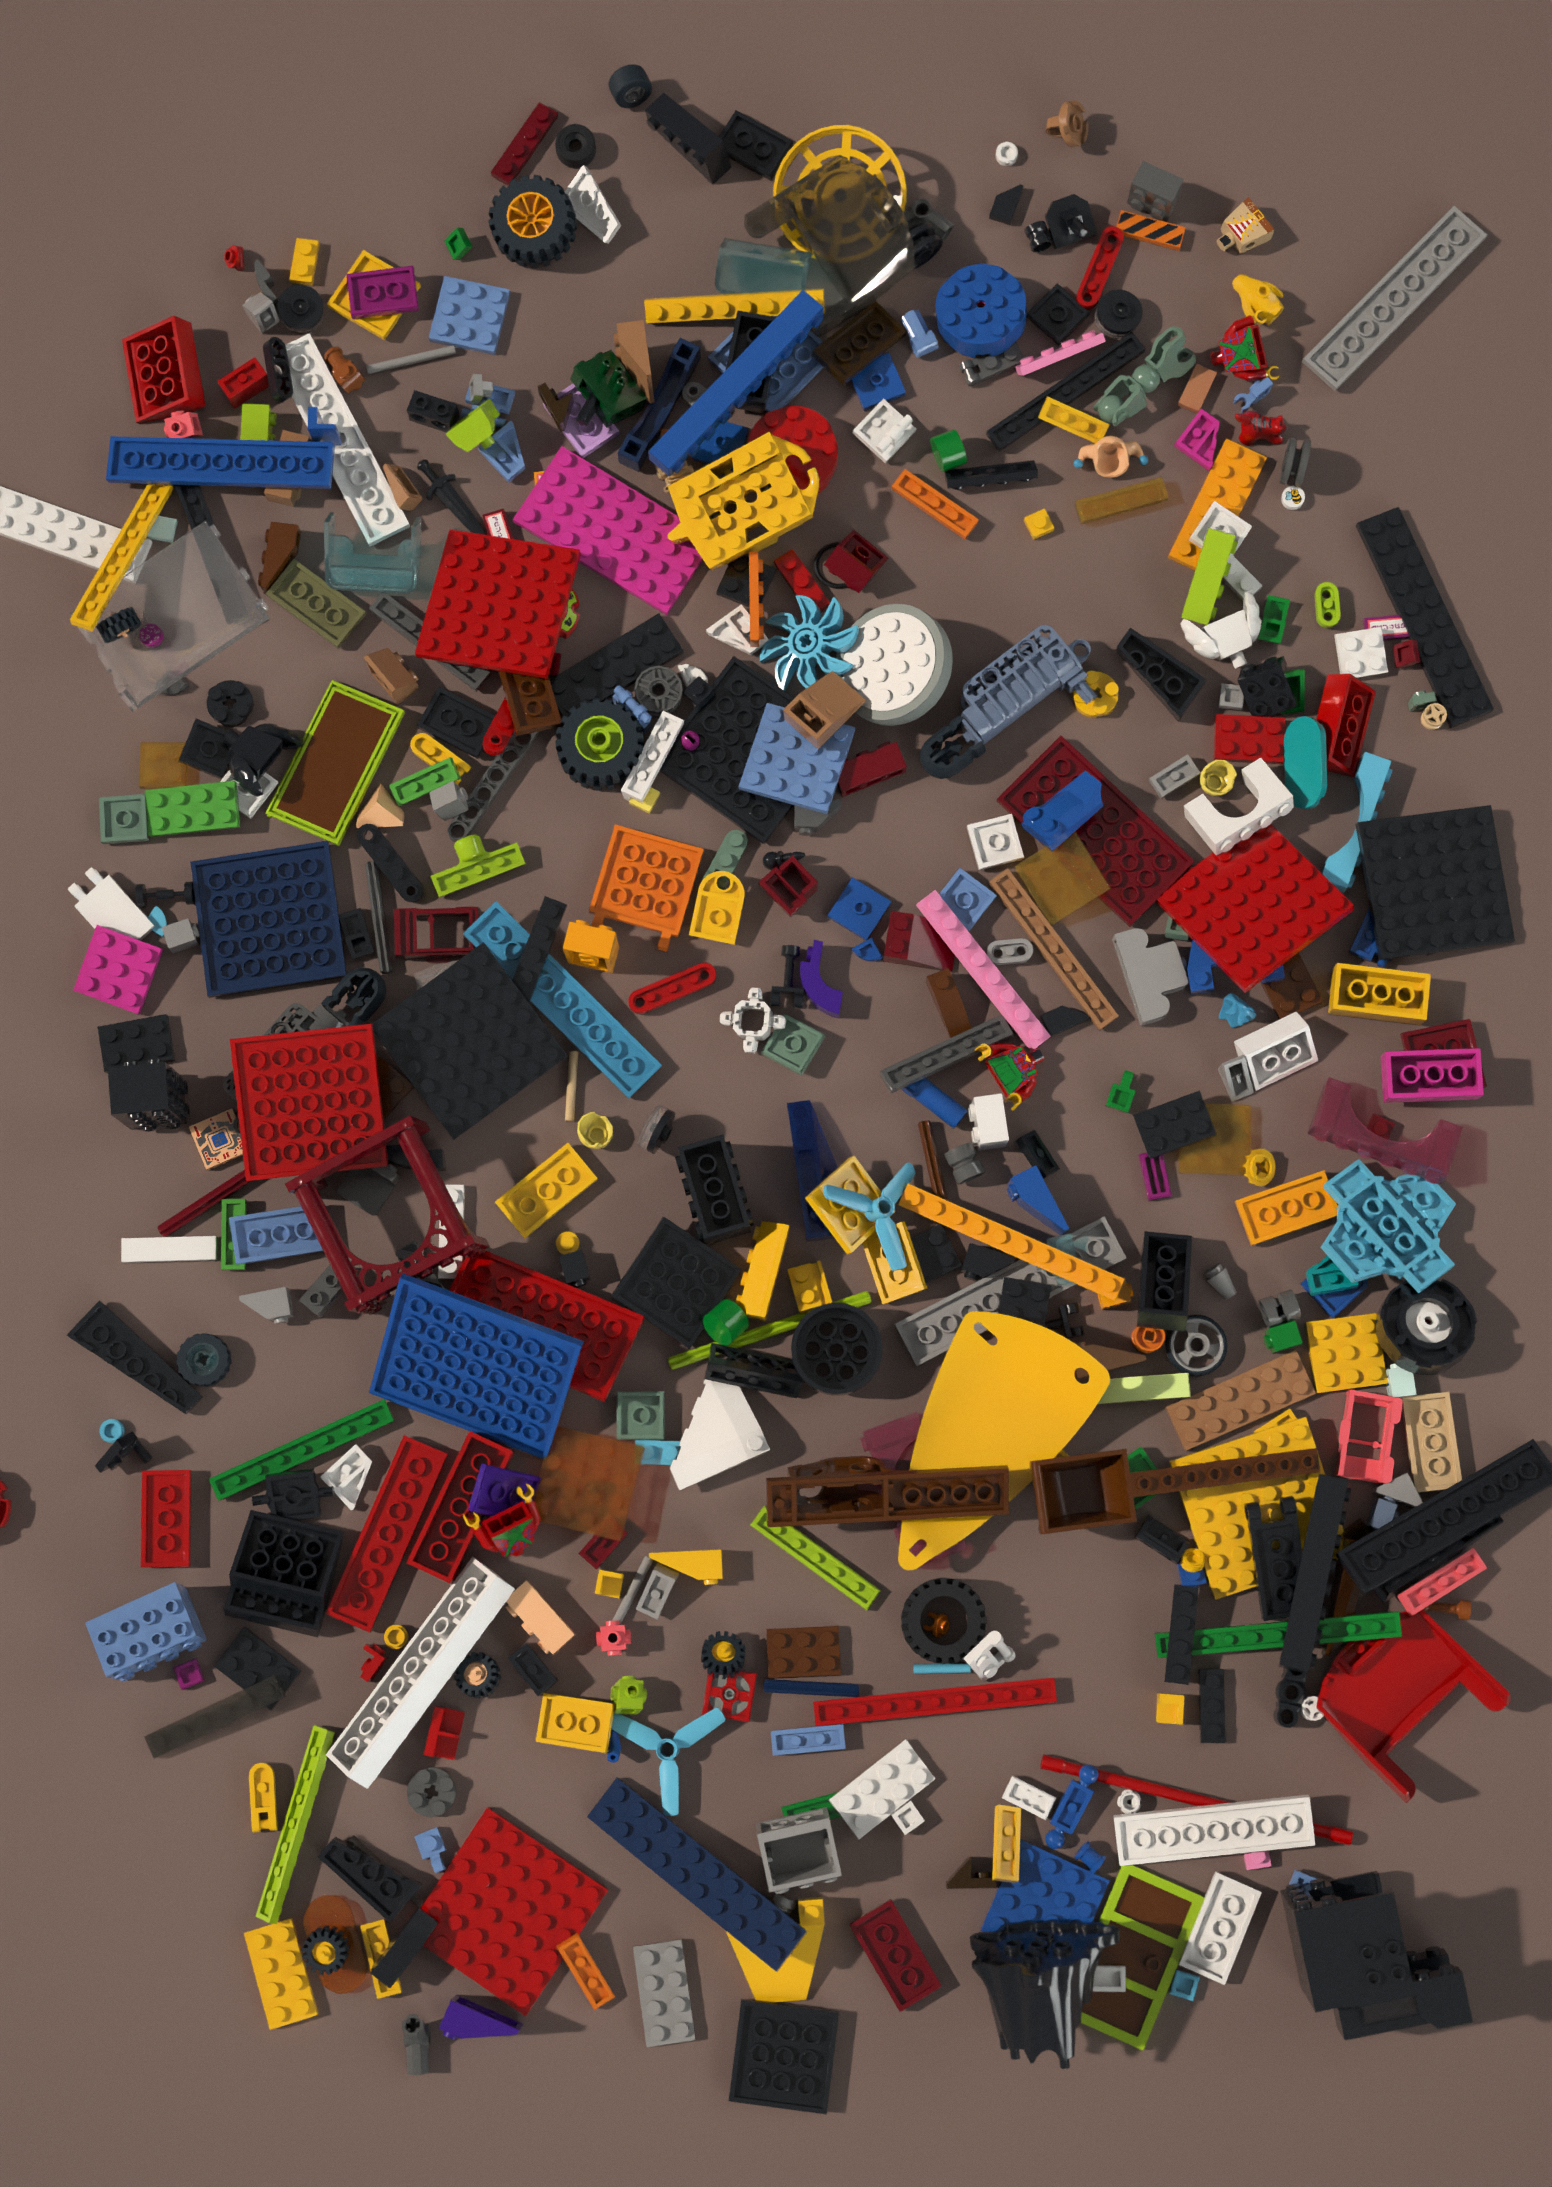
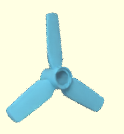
(879, 1212)
(683, 1738)

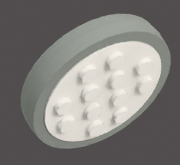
(898, 664)

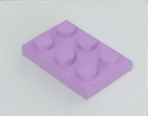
(585, 438)

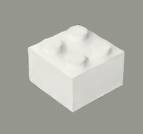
(989, 1122)

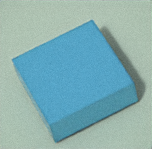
(1184, 1985)

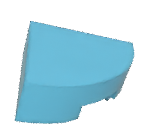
(159, 920)

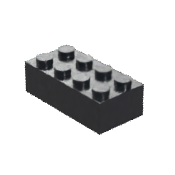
(746, 330)
(1164, 1281)

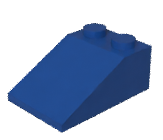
(1035, 1198)

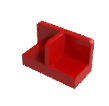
(244, 382)
(444, 1733)

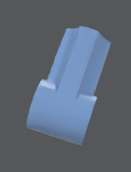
(921, 339)

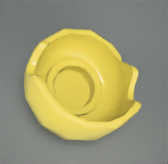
(1217, 778)
(595, 1130)

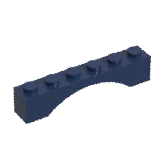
(648, 428)

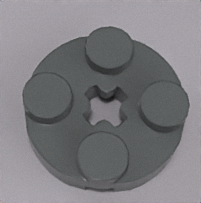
(419, 1799)

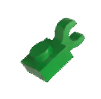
(1120, 1095)

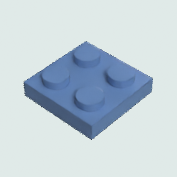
(967, 898)

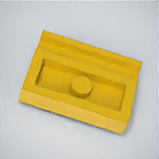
(809, 1286)

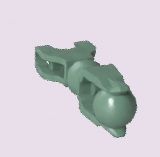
(1161, 365)

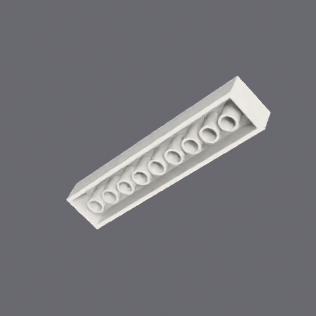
(419, 1672)

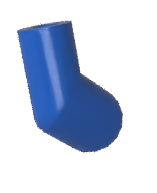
(614, 1747)

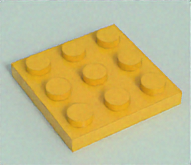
(339, 302)
(844, 1223)
(1345, 1353)

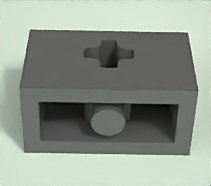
(322, 1293)

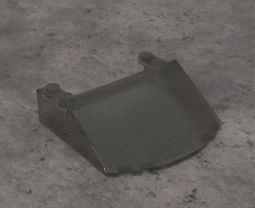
(850, 229)

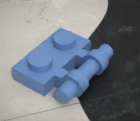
(501, 398)
(639, 711)

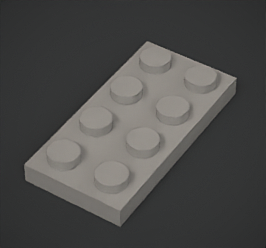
(664, 1993)

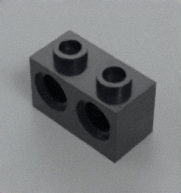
(432, 411)

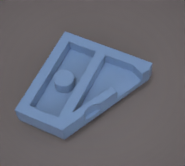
(505, 453)

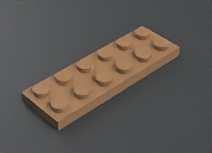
(1240, 1400)

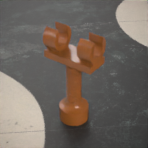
(1462, 1609)

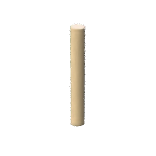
(571, 1086)

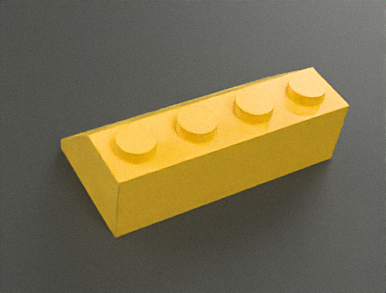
(763, 1269)

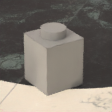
(449, 800)
(181, 935)

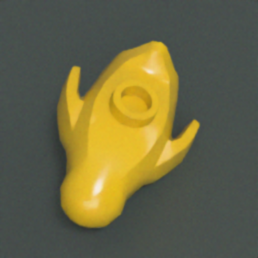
(1257, 296)

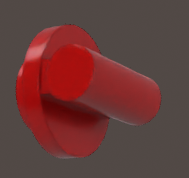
(235, 258)

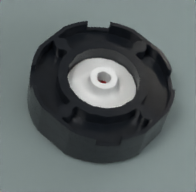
(1426, 1329)

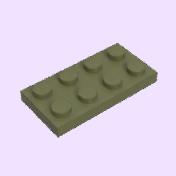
(316, 603)

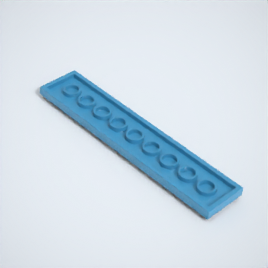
(568, 1005)

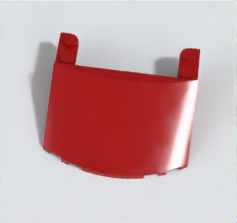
(1392, 1684)

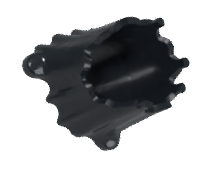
(1040, 1981)

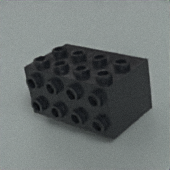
(148, 1095)
(714, 1190)

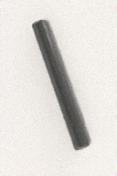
(378, 917)

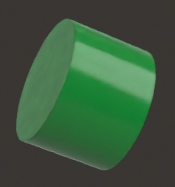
(948, 450)
(725, 1322)

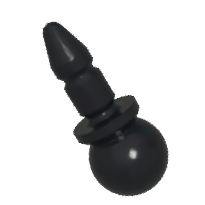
(775, 859)

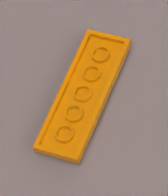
(1228, 485)

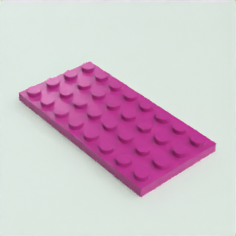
(613, 527)

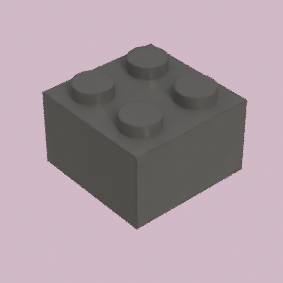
(1154, 191)

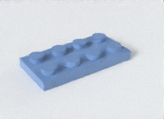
(272, 1235)

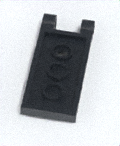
(1275, 1568)

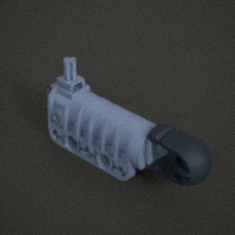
(1008, 698)

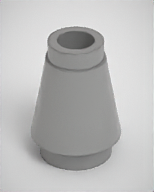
(1220, 1280)

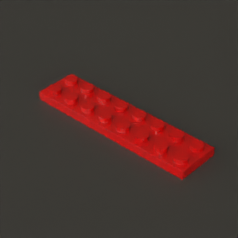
(387, 1534)

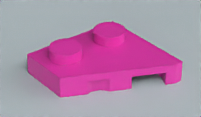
(1199, 439)

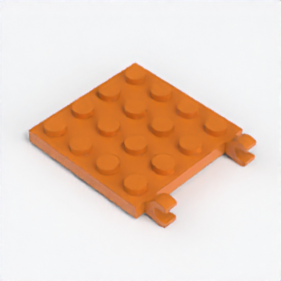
(646, 882)

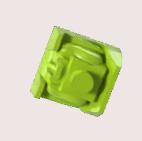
(475, 427)

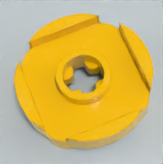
(1099, 706)

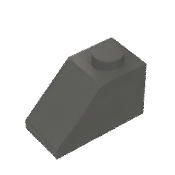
(810, 821)

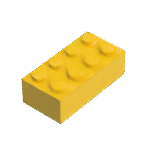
(1379, 994)

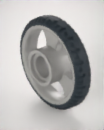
(1217, 1351)

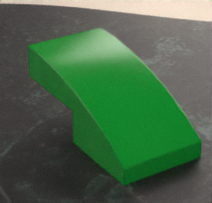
(1273, 619)

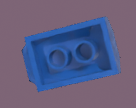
(1064, 811)

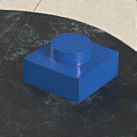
(1189, 1578)

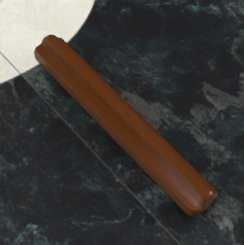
(932, 1159)

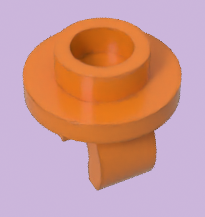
(940, 1626)

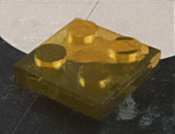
(160, 765)

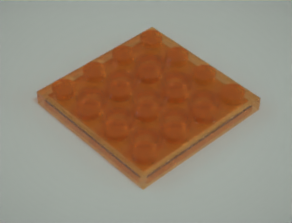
(588, 1483)

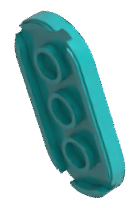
(1305, 762)

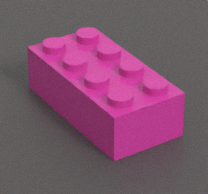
(1431, 1075)

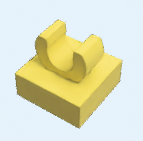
(649, 801)

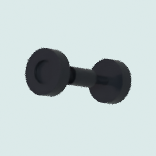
(142, 895)

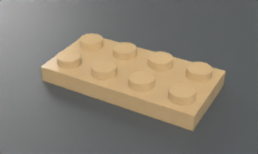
(1431, 1441)

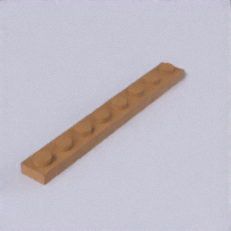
(1053, 949)

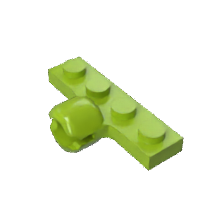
(476, 865)

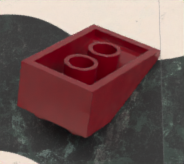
(916, 943)

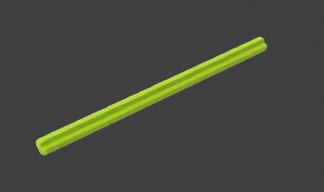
(758, 1333)

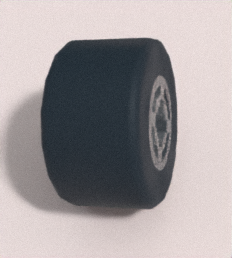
(630, 86)

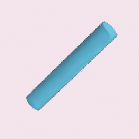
(941, 1668)

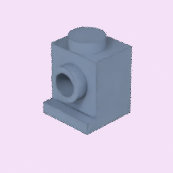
(1382, 1512)

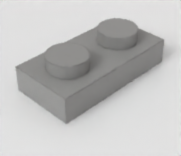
(1174, 776)

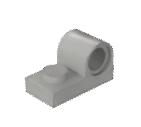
(657, 1590)

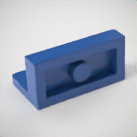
(319, 431)

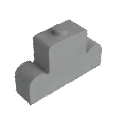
(1150, 973)

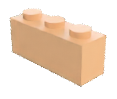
(539, 1618)

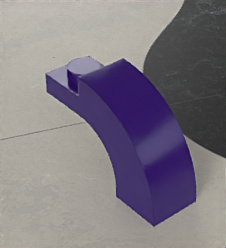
(817, 992)

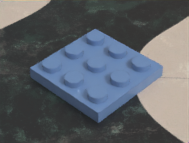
(469, 315)

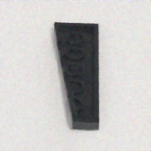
(121, 1347)

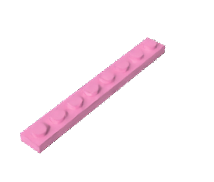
(983, 970)

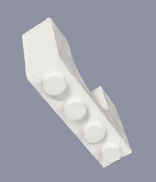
(1224, 832)

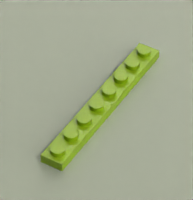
(295, 1824)

